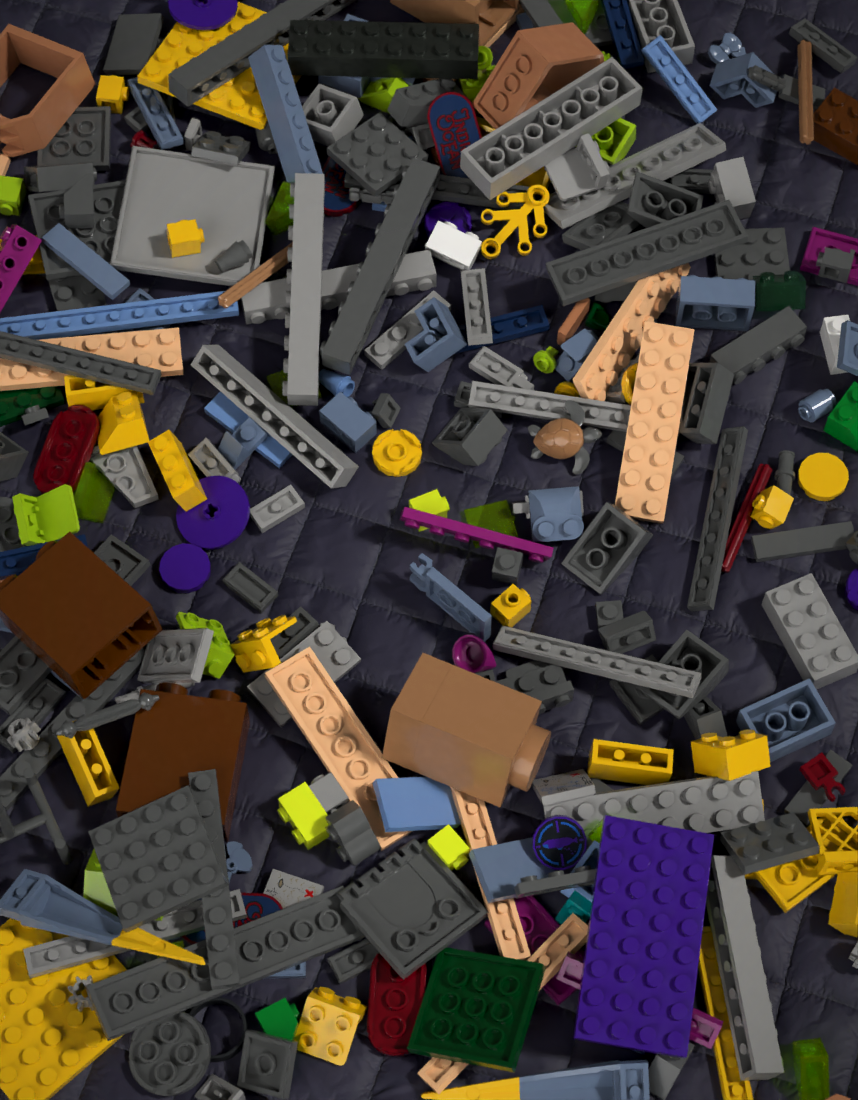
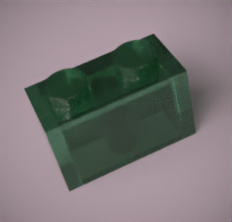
(779, 291)

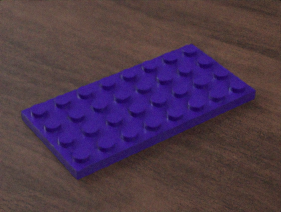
(644, 937)

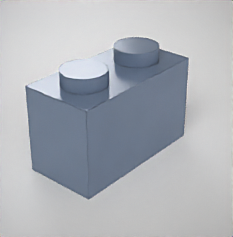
(348, 421)

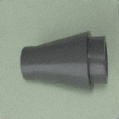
(234, 256)

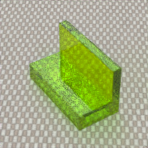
(93, 494)

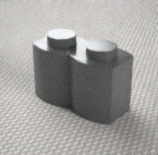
(352, 833)

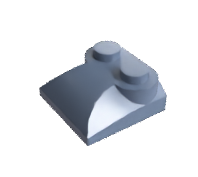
(555, 514)

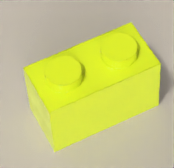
(305, 815)

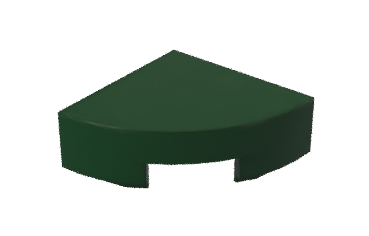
(597, 318)

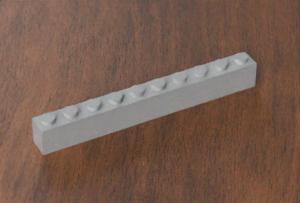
(306, 289)

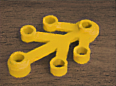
(517, 218)

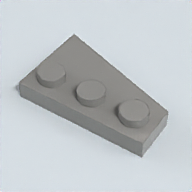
(127, 474)

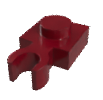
(821, 774)

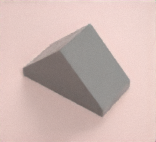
(219, 1089)

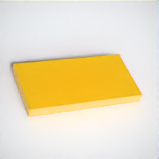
(799, 878)

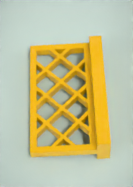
(834, 861)

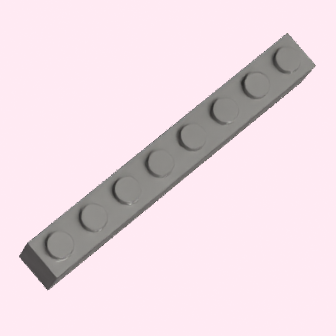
(269, 298)
(274, 416)
(742, 972)

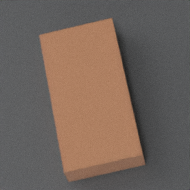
(573, 321)

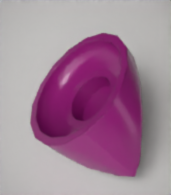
(472, 654)

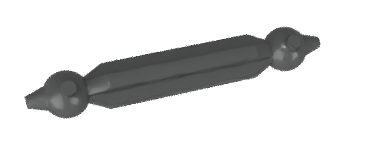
(107, 715)

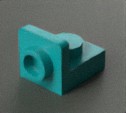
(575, 904)

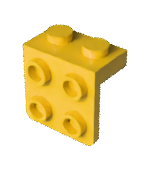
(254, 648)
(328, 1025)

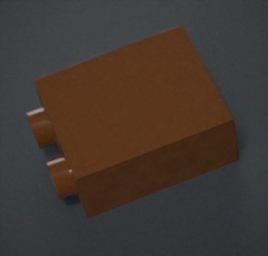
(76, 614)
(185, 737)

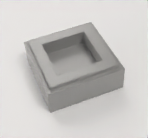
(192, 133)

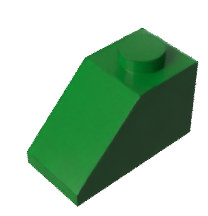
(279, 1019)

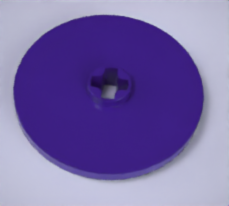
(203, 13)
(229, 519)

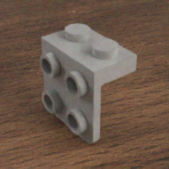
(578, 170)

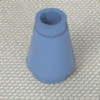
(336, 382)

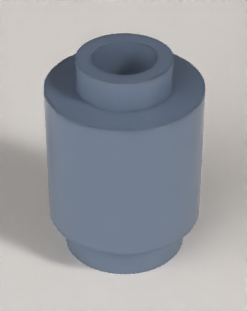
(817, 405)

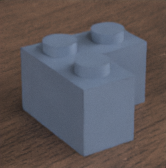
(732, 79)
(438, 339)

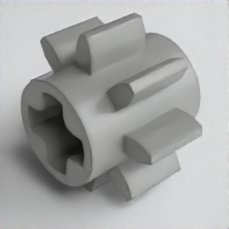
(23, 734)
(79, 986)

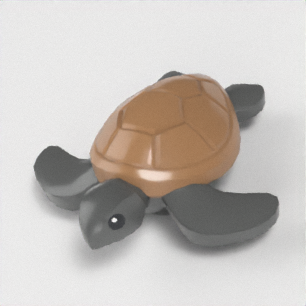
(565, 438)

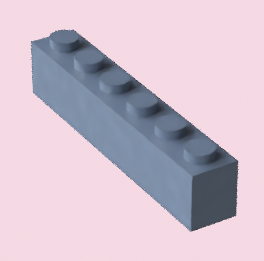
(284, 111)

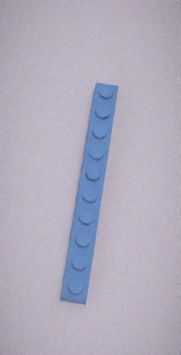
(118, 316)

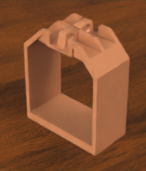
(533, 68)
(60, 101)

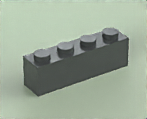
(761, 344)

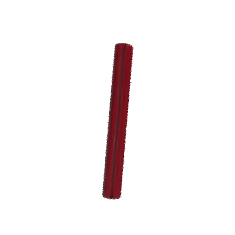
(743, 517)

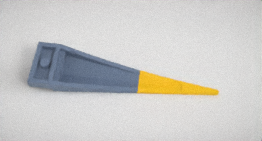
(52, 907)
(590, 1082)

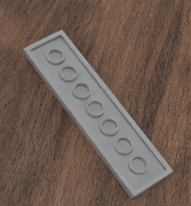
(658, 161)
(688, 804)

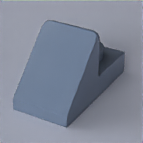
(575, 353)
(241, 443)

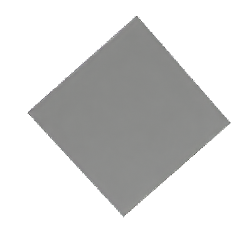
(174, 186)

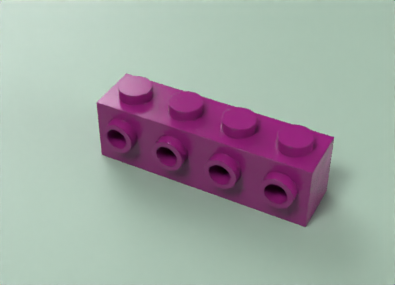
(15, 254)

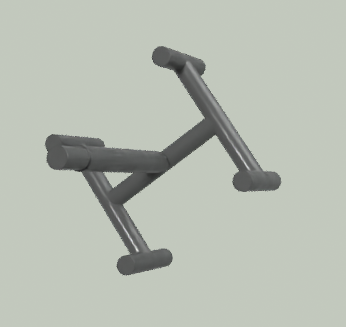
(46, 817)

